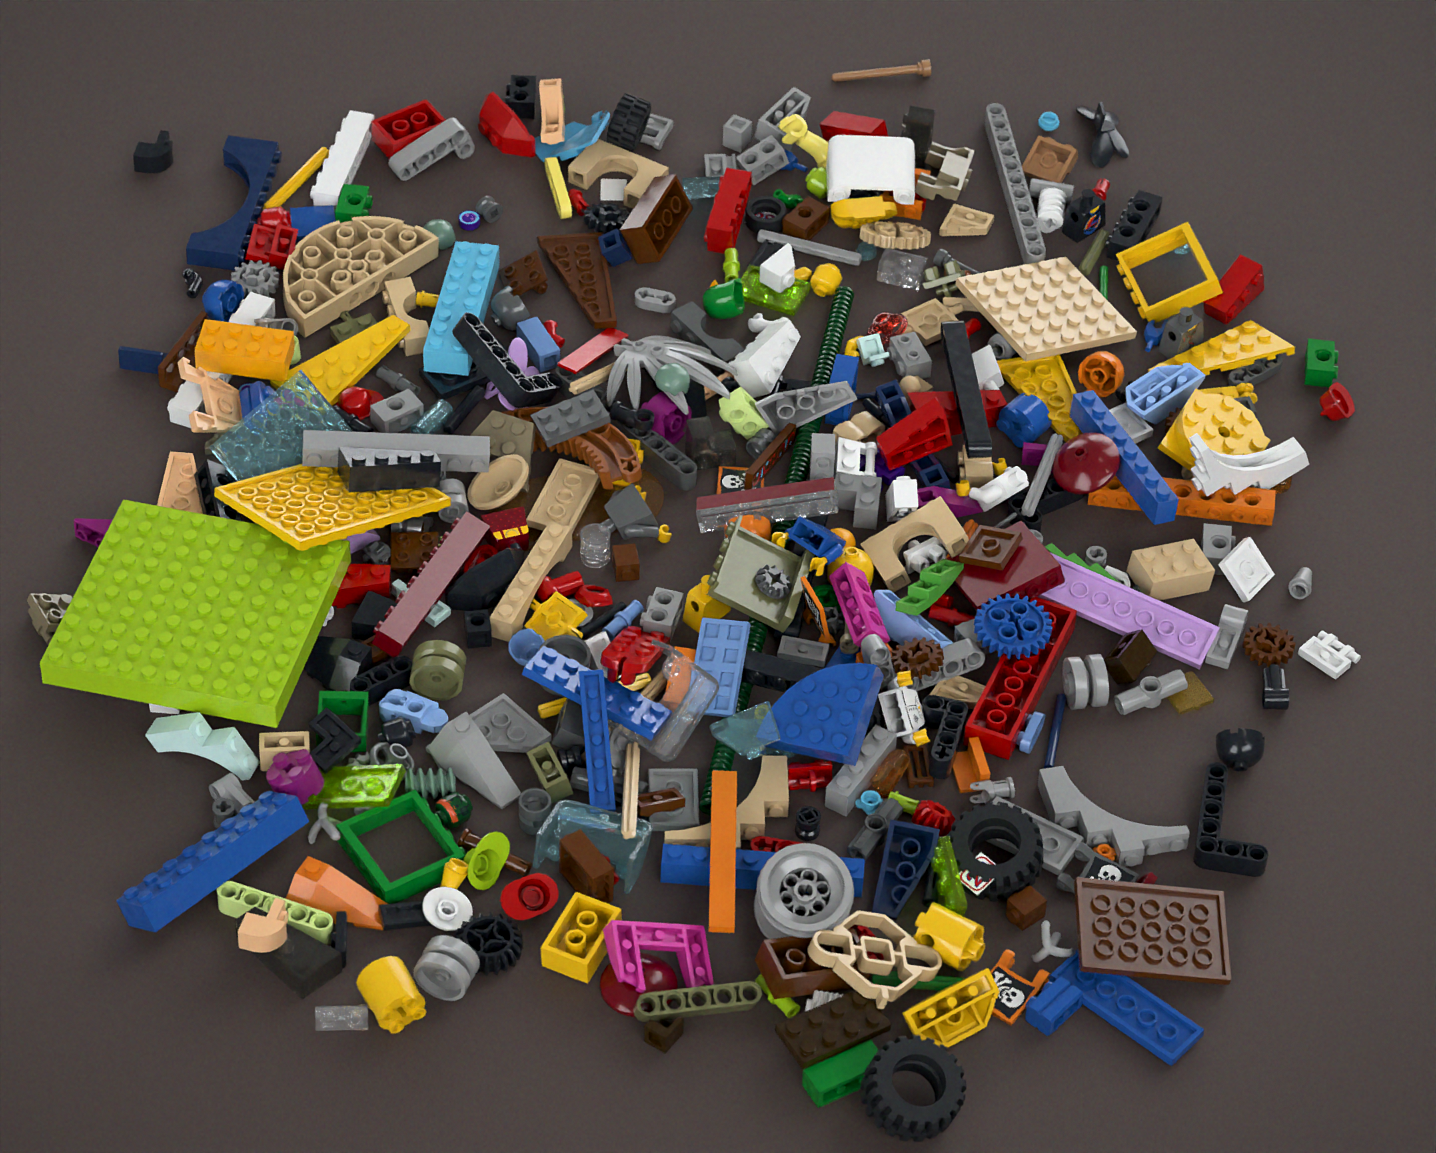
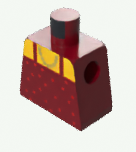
(507, 529)

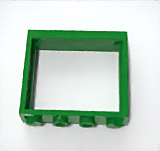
(375, 817)

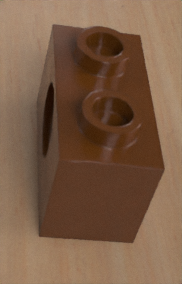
(806, 219)

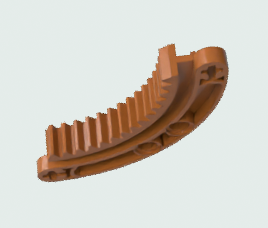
(602, 448)

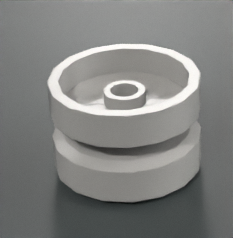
(1085, 681)
(446, 968)

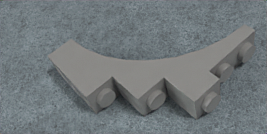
(1131, 840)

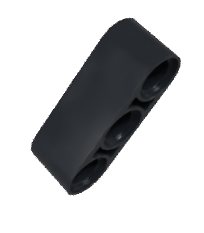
(383, 678)

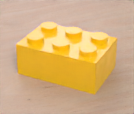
(578, 938)

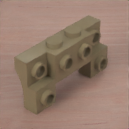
(953, 172)

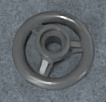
(394, 755)

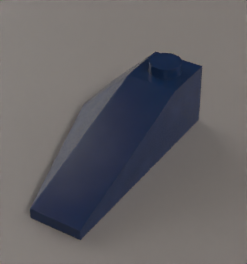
(903, 863)

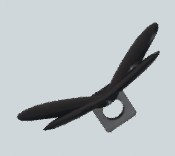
(1107, 138)

